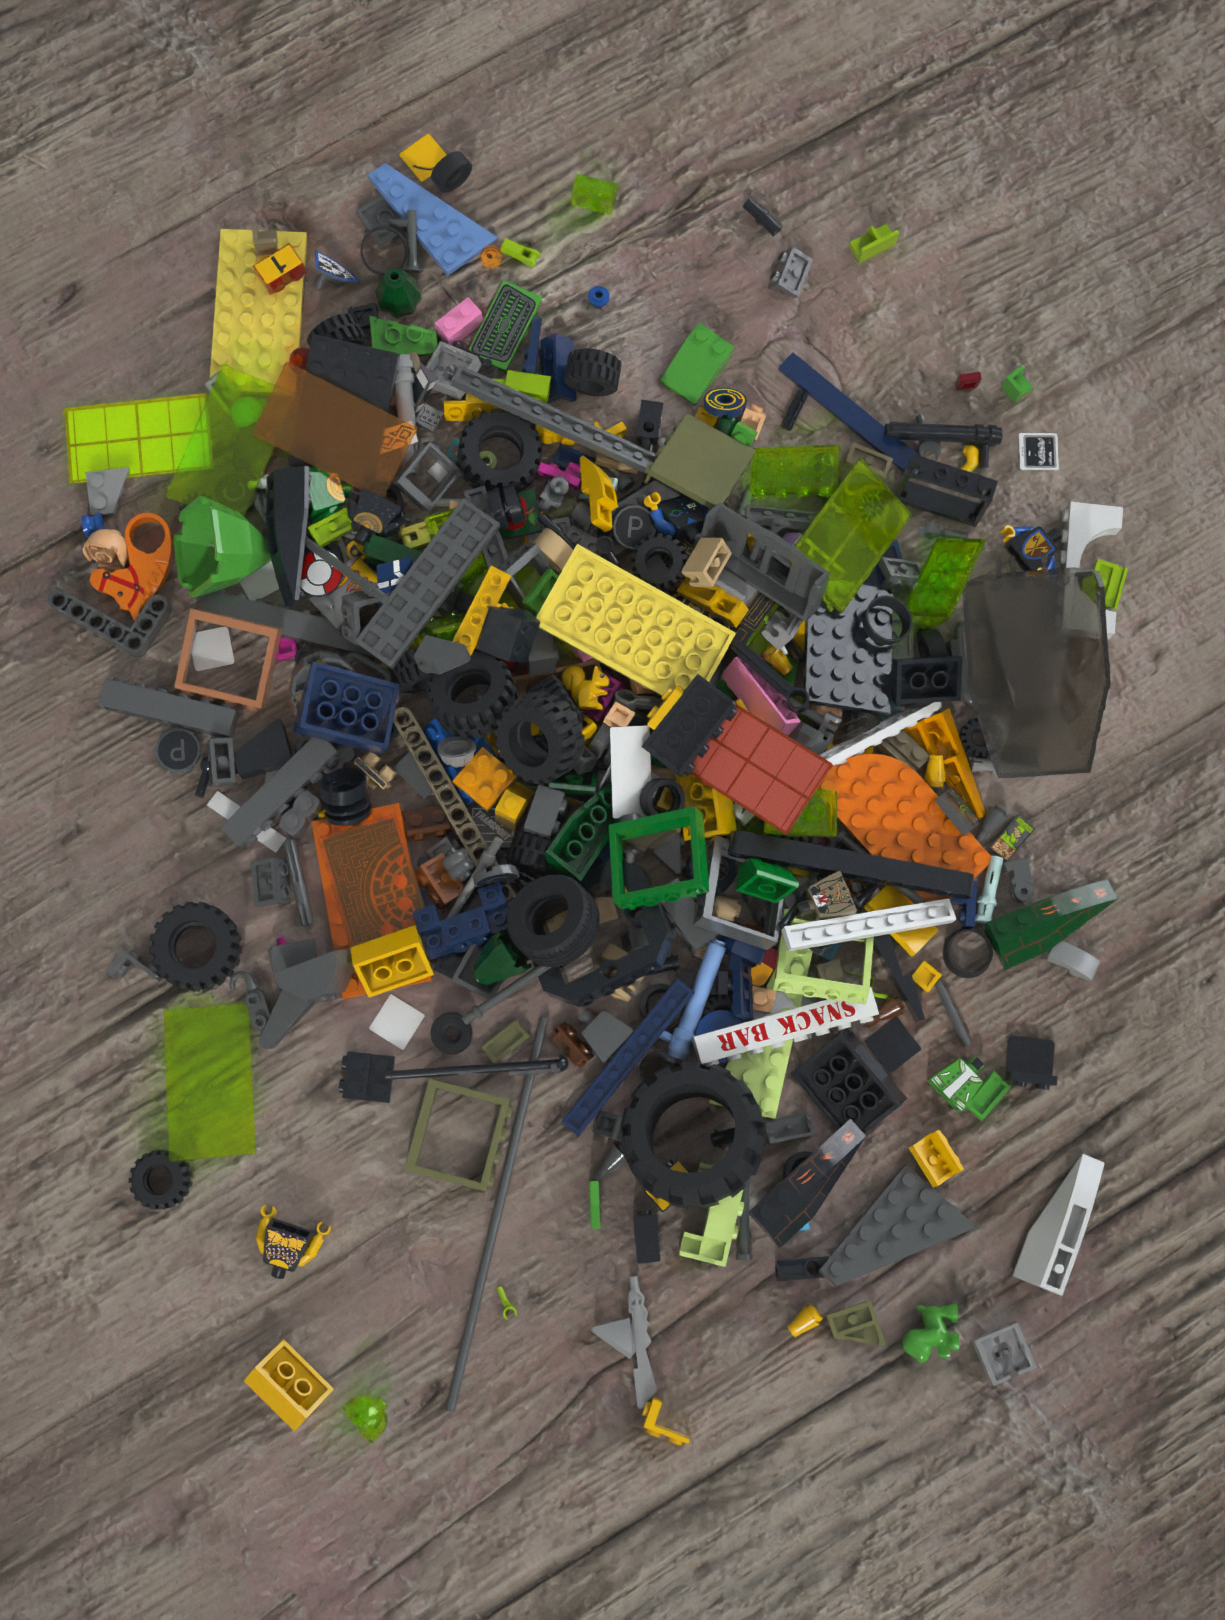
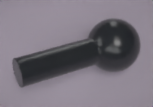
(204, 779)

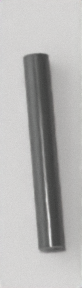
(952, 1013)

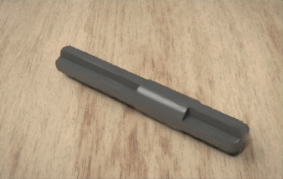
(298, 882)

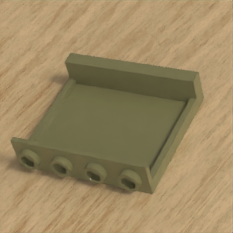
(700, 462)

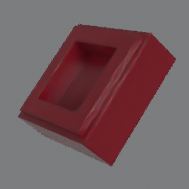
(968, 381)

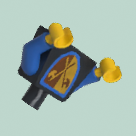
(1029, 543)

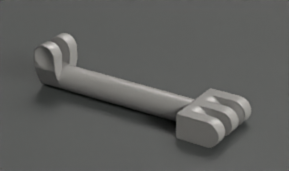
(825, 722)

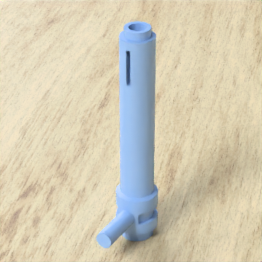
(682, 1035)

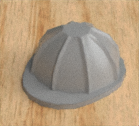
(456, 751)

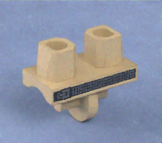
(382, 778)

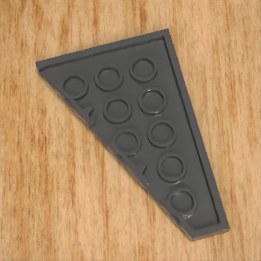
(896, 1225)

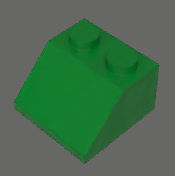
(765, 880)

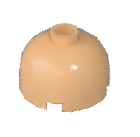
(107, 549)

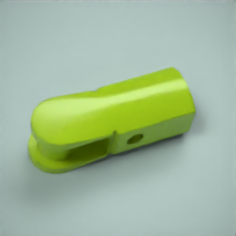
(517, 251)

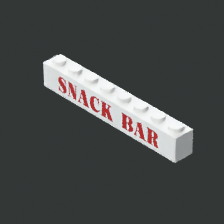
(780, 1027)

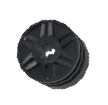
(345, 796)

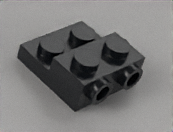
(366, 1077)

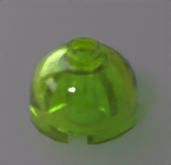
(367, 1415)

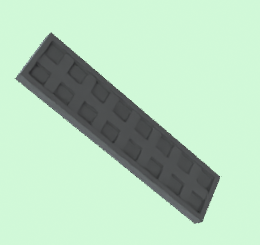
(427, 583)

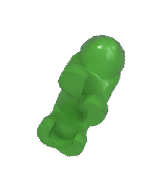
(920, 1341)

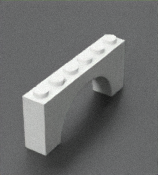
(1082, 525)

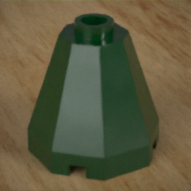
(398, 293)
(499, 960)

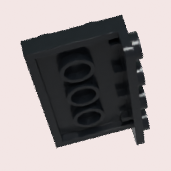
(690, 726)

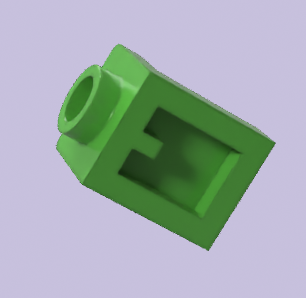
(743, 434)

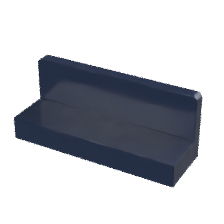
(554, 361)

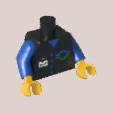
(678, 517)

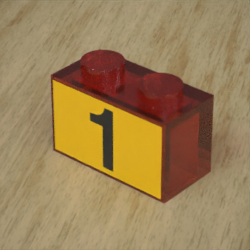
(279, 269)

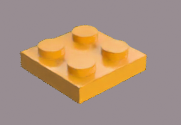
(484, 779)

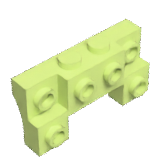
(717, 1231)

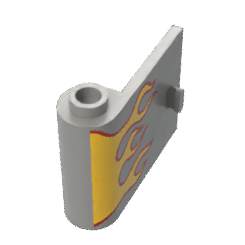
(346, 586)

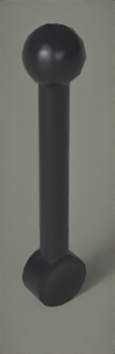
(487, 362)

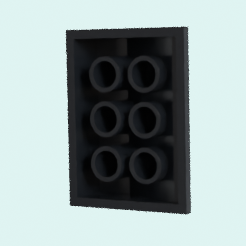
(848, 1083)

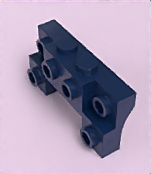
(464, 929)

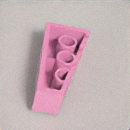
(759, 696)

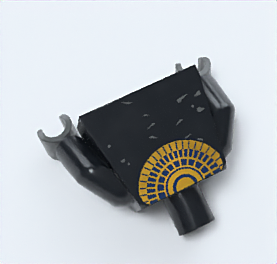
(373, 516)

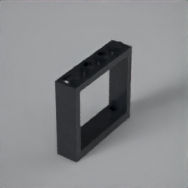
(949, 478)

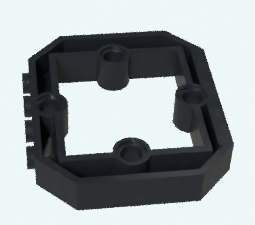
(629, 967)

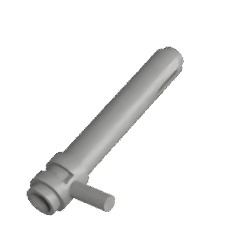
(405, 402)

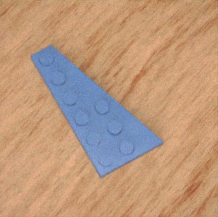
(441, 229)

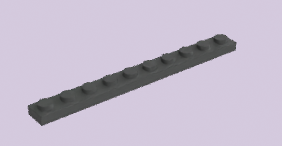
(552, 419)

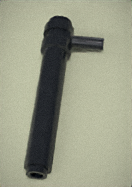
(977, 435)

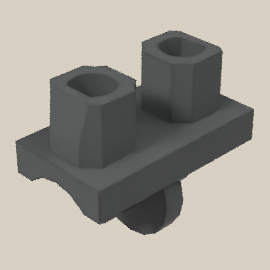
(553, 493)

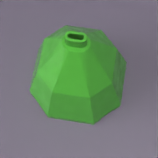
(216, 547)

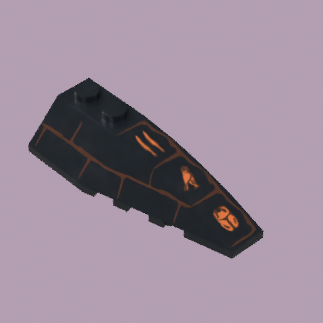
(806, 1188)

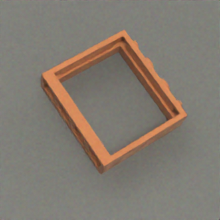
(211, 694)

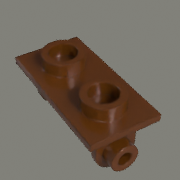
(579, 1051)

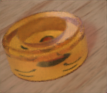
(491, 257)

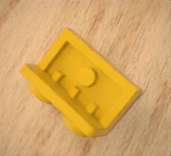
(658, 713)
(936, 1158)

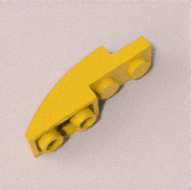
(601, 493)

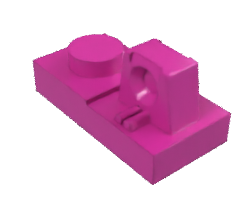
(571, 473)

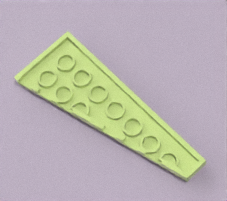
(766, 1070)

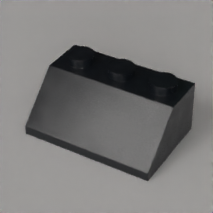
(926, 680)

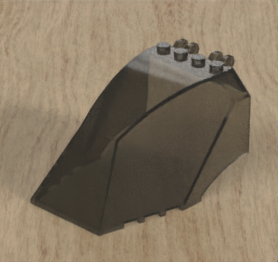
(1038, 666)

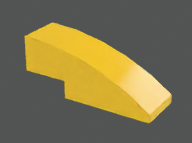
(714, 601)

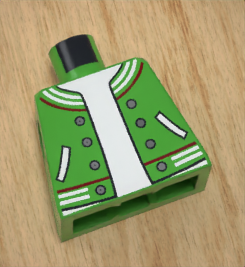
(958, 1082)

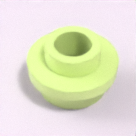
(487, 454)

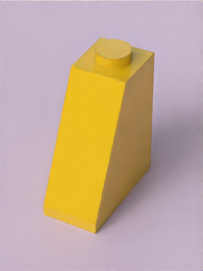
(513, 805)

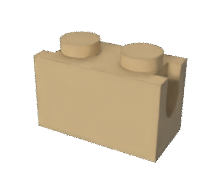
(706, 562)

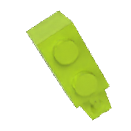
(529, 384)

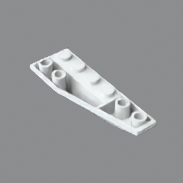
(1059, 1229)

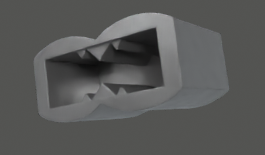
(304, 810)

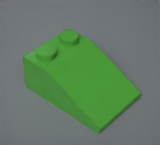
(697, 364)

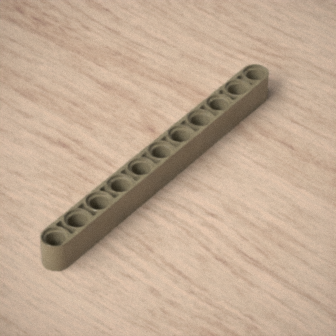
(444, 785)

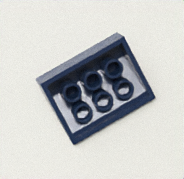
(347, 708)

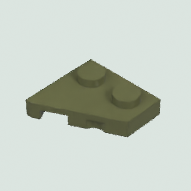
(856, 1324)

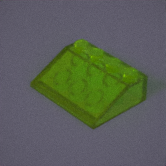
(942, 581)

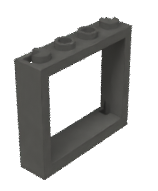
(704, 907)

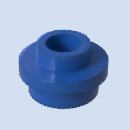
(598, 302)

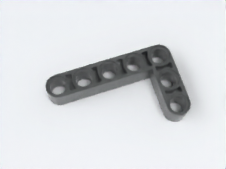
(110, 625)

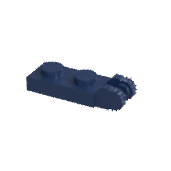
(742, 988)

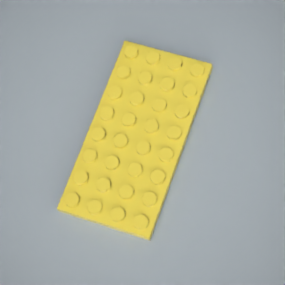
(250, 326)
(631, 624)

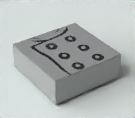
(429, 418)

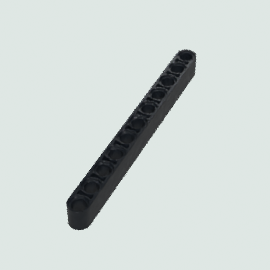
(851, 864)

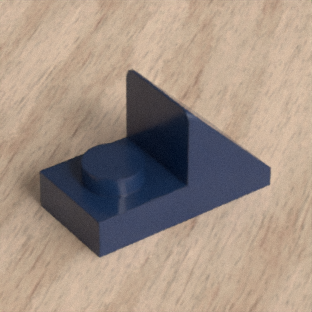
(968, 912)
(746, 951)

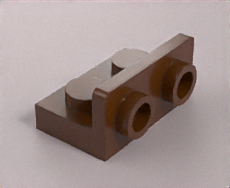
(426, 822)

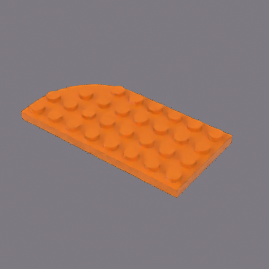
(897, 816)

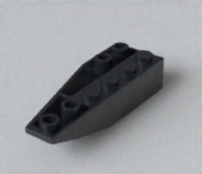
(286, 526)

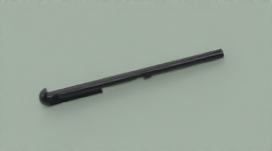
(513, 1068)

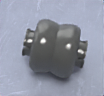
(458, 864)

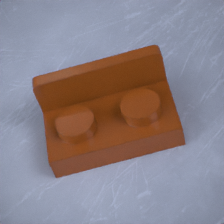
(438, 882)

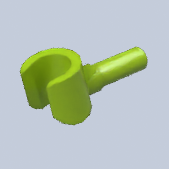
(505, 1302)

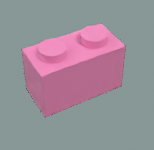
(459, 322)

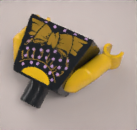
(286, 1244)

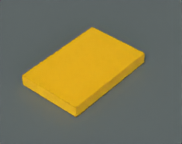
(910, 940)

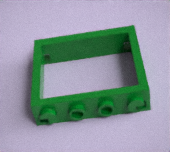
(654, 824)

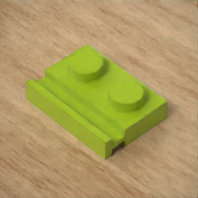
(1113, 580)

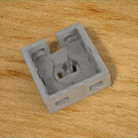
(445, 362)
(1015, 1358)

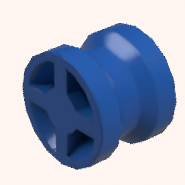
(92, 523)

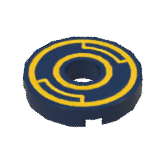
(725, 402)

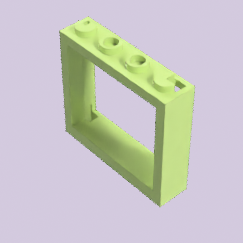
(820, 987)

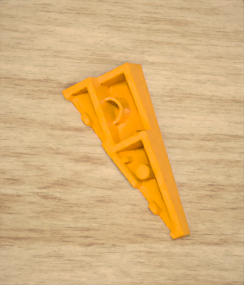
(940, 736)

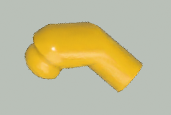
(972, 458)

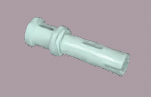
(987, 899)

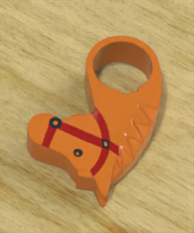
(146, 572)

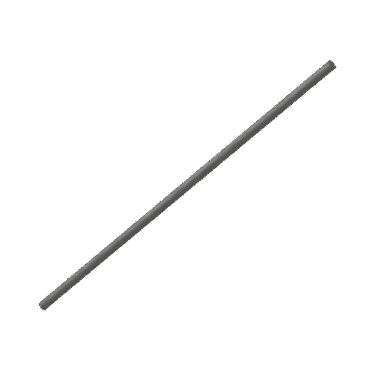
(495, 1220)

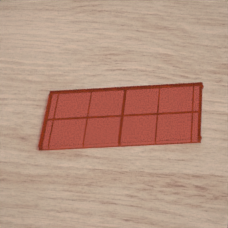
(762, 770)

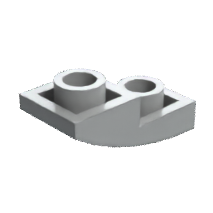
(1078, 961)

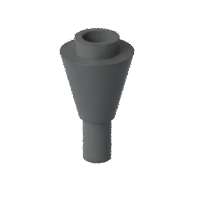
(994, 818)
(613, 1160)

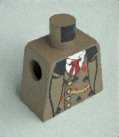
(828, 899)

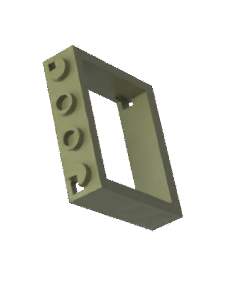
(422, 1124)

